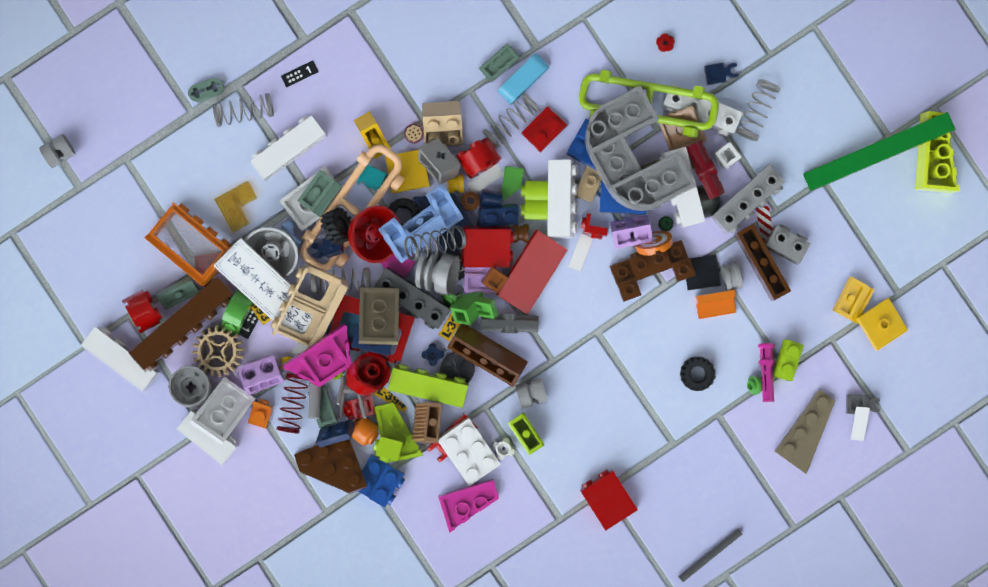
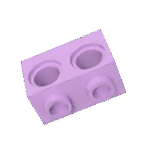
(631, 232)
(262, 379)

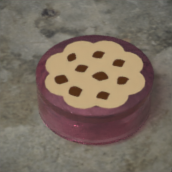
(413, 133)

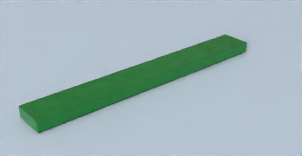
(879, 151)

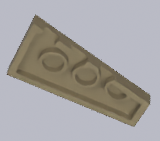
(804, 436)

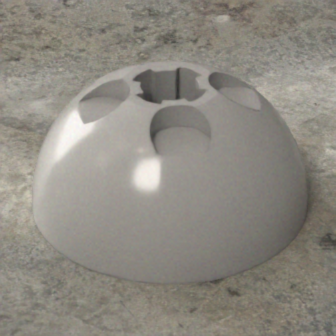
(287, 252)

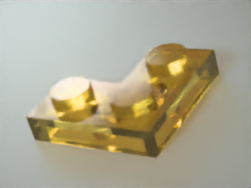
(231, 203)

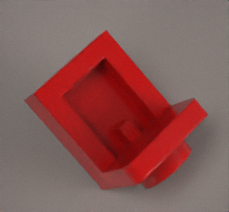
(595, 231)

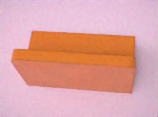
(715, 304)

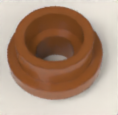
(470, 207)

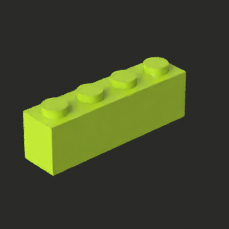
(428, 386)

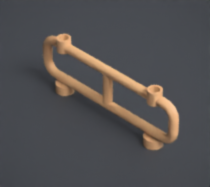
(393, 180)

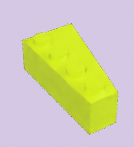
(935, 163)

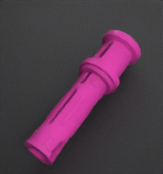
(767, 362)

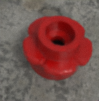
(660, 42)

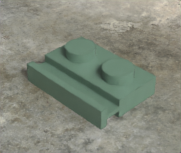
(320, 193)

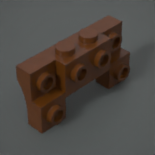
(642, 266)

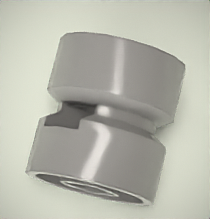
(50, 151)
(531, 393)

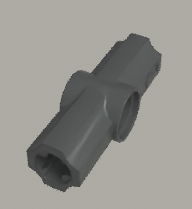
(511, 323)

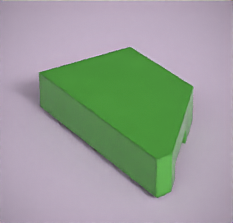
(511, 181)

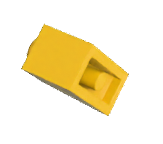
(370, 132)

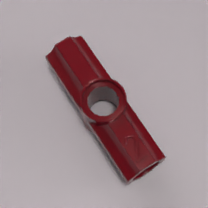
(705, 170)

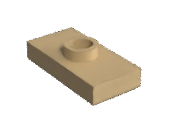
(588, 184)

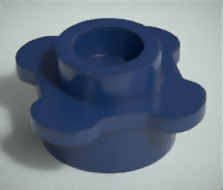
(432, 349)

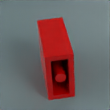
(487, 246)
(608, 499)

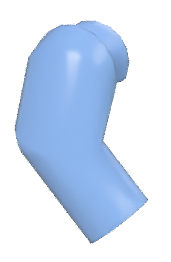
(288, 227)

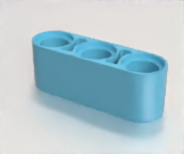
(523, 79)

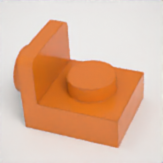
(260, 413)

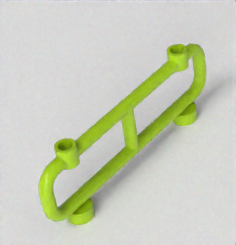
(690, 128)

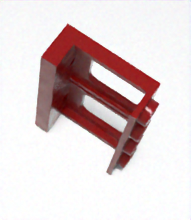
(352, 305)

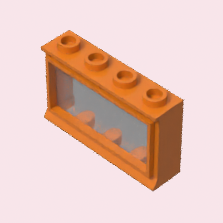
(188, 243)

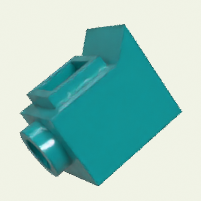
(372, 177)

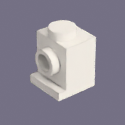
(727, 156)

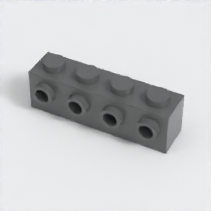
(416, 300)

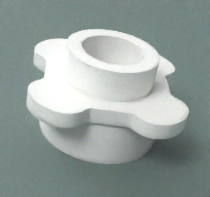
(498, 447)

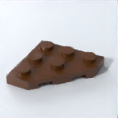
(333, 465)

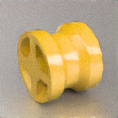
(456, 184)

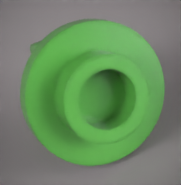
(451, 299)
(754, 385)

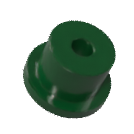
(662, 226)

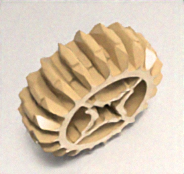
(228, 363)

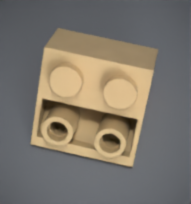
(443, 122)

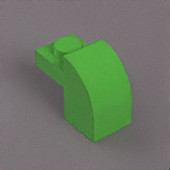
(471, 306)
(236, 313)

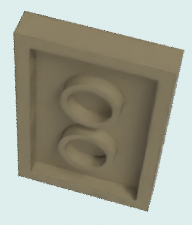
(379, 316)

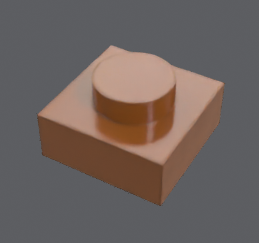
(494, 279)

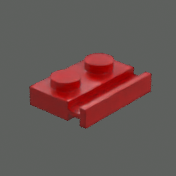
(544, 129)

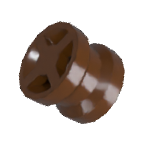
(521, 233)

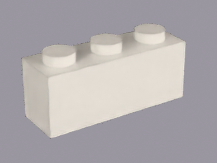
(218, 452)

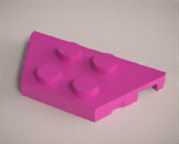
(323, 358)

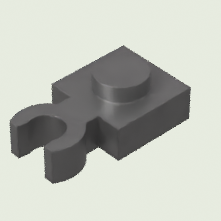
(854, 401)

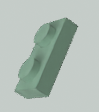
(177, 293)

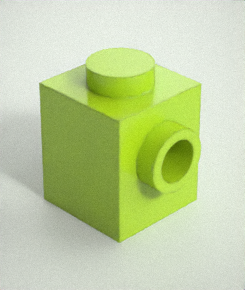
(388, 448)

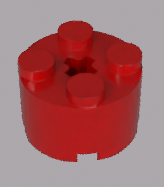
(479, 157)
(141, 310)
(368, 374)

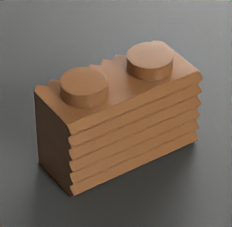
(427, 422)

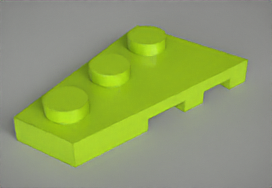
(393, 426)

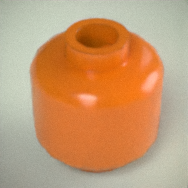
(365, 431)

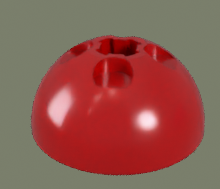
(365, 235)

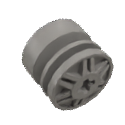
(437, 272)
(182, 379)

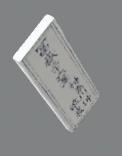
(261, 284)

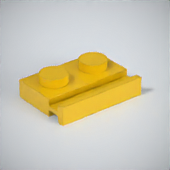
(853, 299)

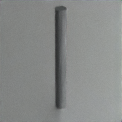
(710, 555)

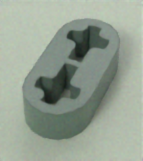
(208, 94)

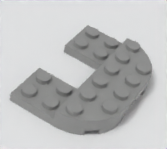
(616, 163)

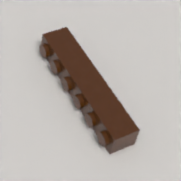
(181, 324)

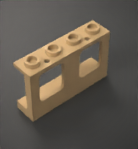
(321, 310)

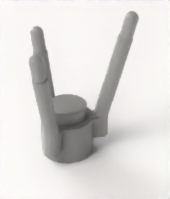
(341, 397)

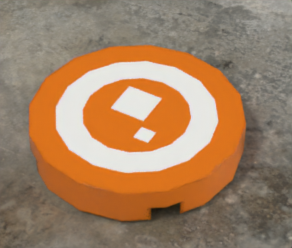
(661, 241)

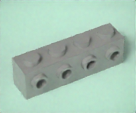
(747, 199)

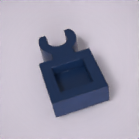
(717, 73)
(327, 249)

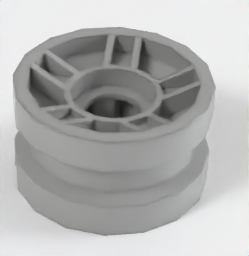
(731, 276)

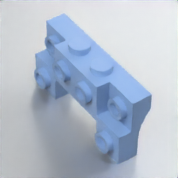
(439, 215)

